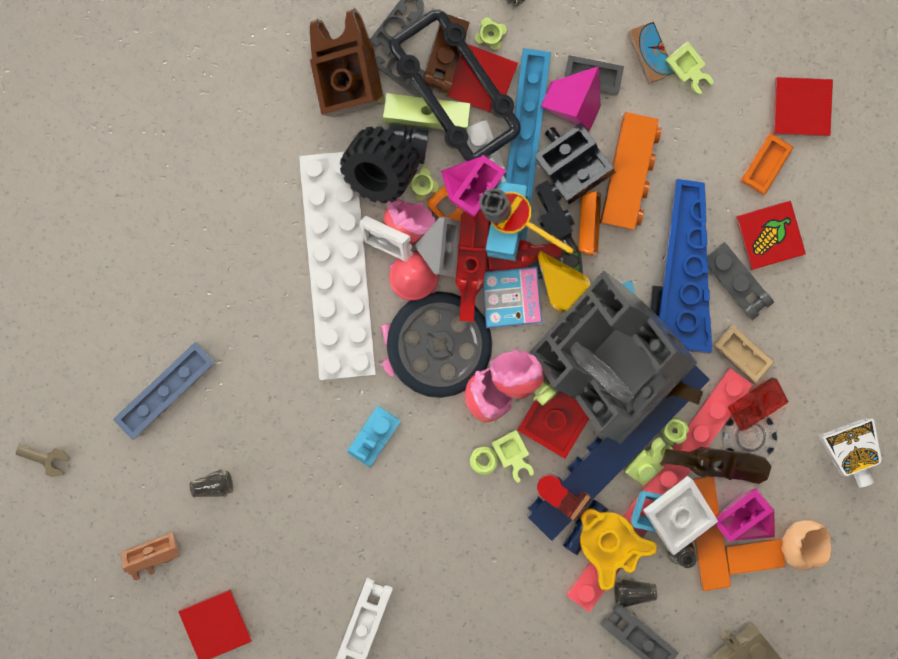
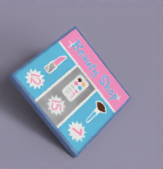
(512, 297)

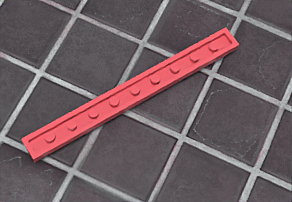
(702, 431)

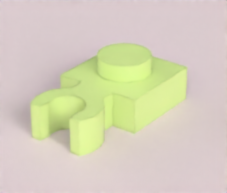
(687, 64)
(511, 451)
(647, 464)

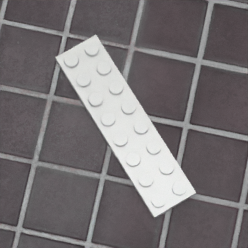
(336, 269)

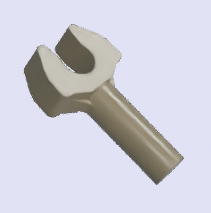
(44, 458)

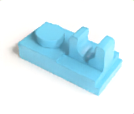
(373, 436)

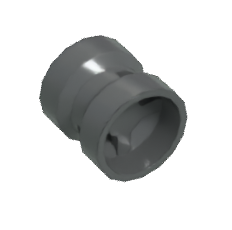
(499, 211)

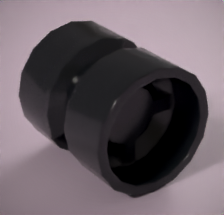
(416, 136)

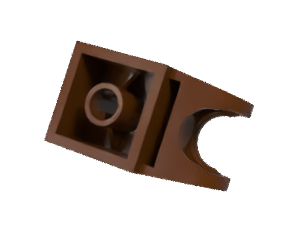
(343, 60)

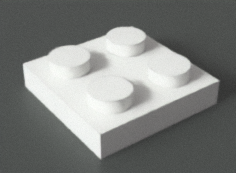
(680, 515)

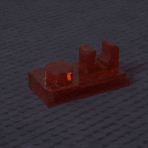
(758, 404)

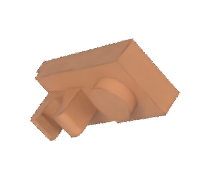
(149, 555)

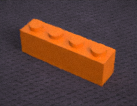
(631, 165)

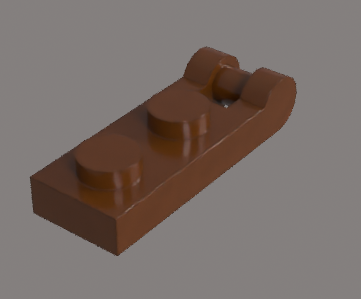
(443, 60)

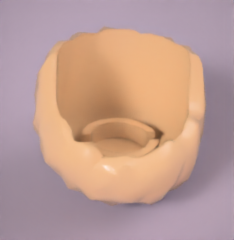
(806, 545)

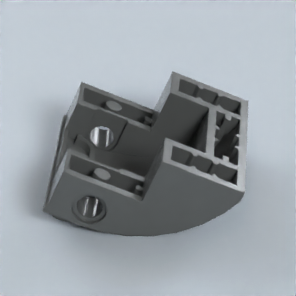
(629, 341)

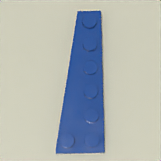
(686, 270)

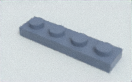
(164, 390)

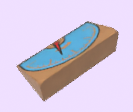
(650, 52)

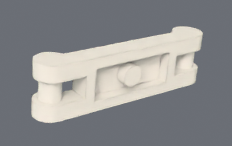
(364, 621)

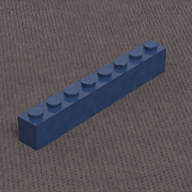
(608, 458)

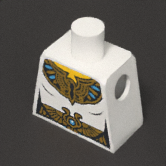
(854, 450)

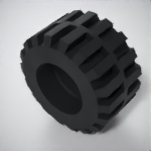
(379, 164)

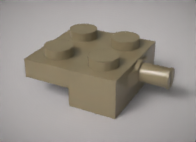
(746, 645)

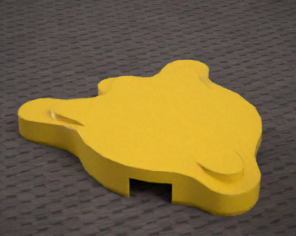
(612, 544)

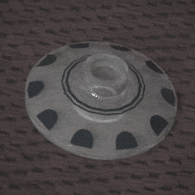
(765, 440)

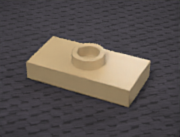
(744, 354)

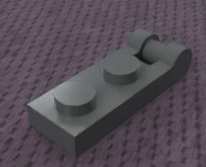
(737, 280)
(638, 636)

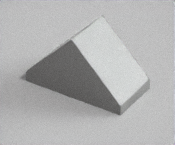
(440, 246)

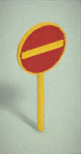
(520, 219)

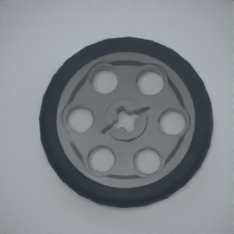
(402, 355)

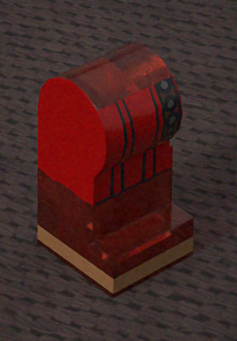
(559, 496)

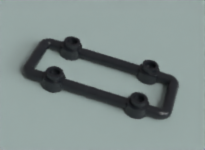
(454, 36)

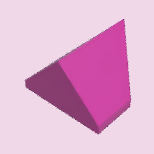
(575, 97)
(470, 180)
(747, 517)

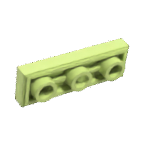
(411, 111)

